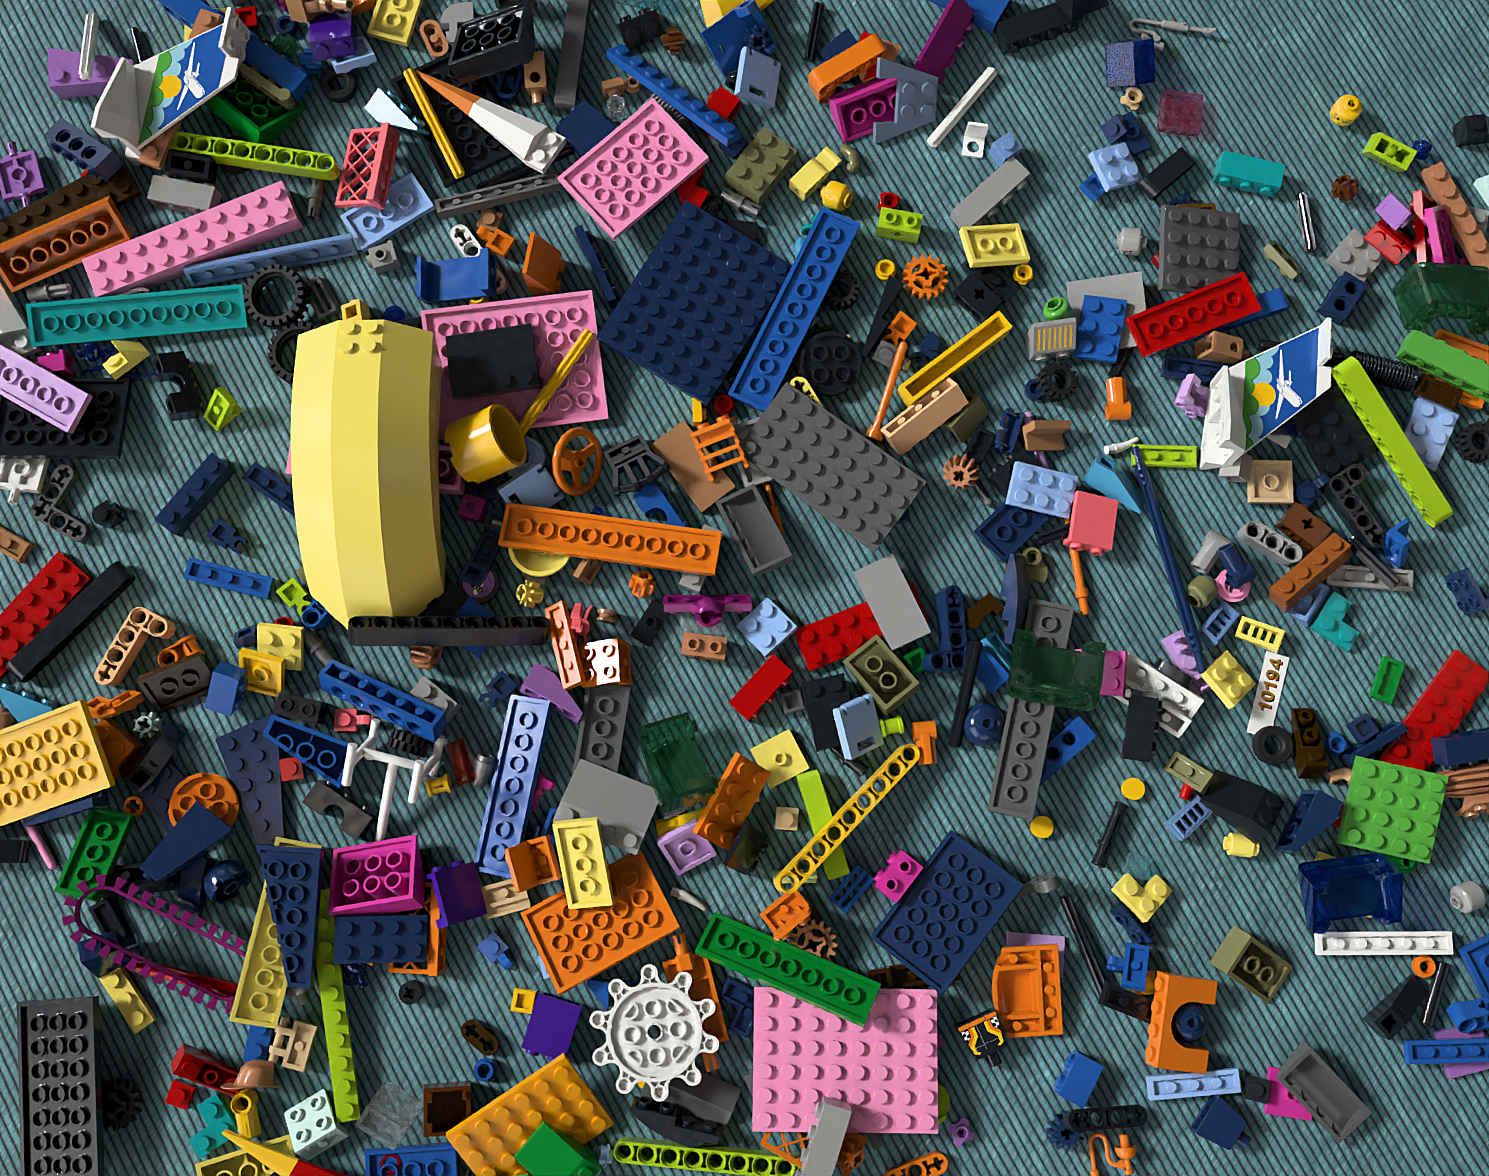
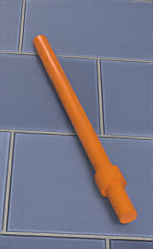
(1081, 592)

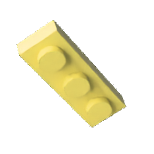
(128, 999)

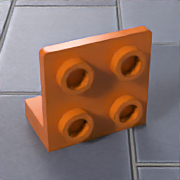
(606, 662)

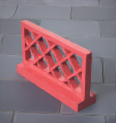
(381, 167)

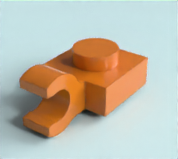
(497, 242)

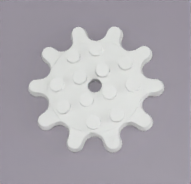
(648, 1058)

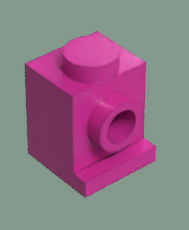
(57, 363)

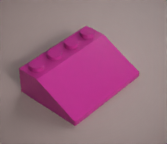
(377, 878)

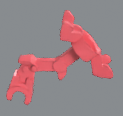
(579, 624)

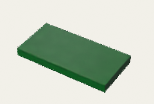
(95, 851)

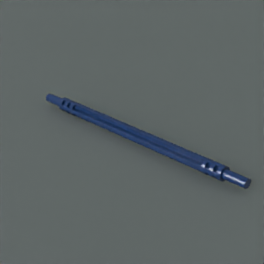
(1170, 564)

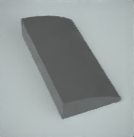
(754, 530)
(1322, 1092)

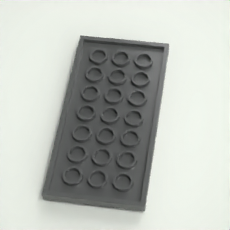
(831, 467)

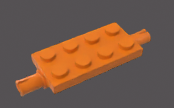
(701, 988)

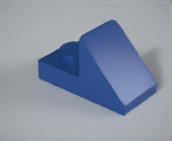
(600, 989)

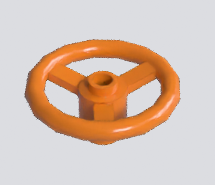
(575, 461)

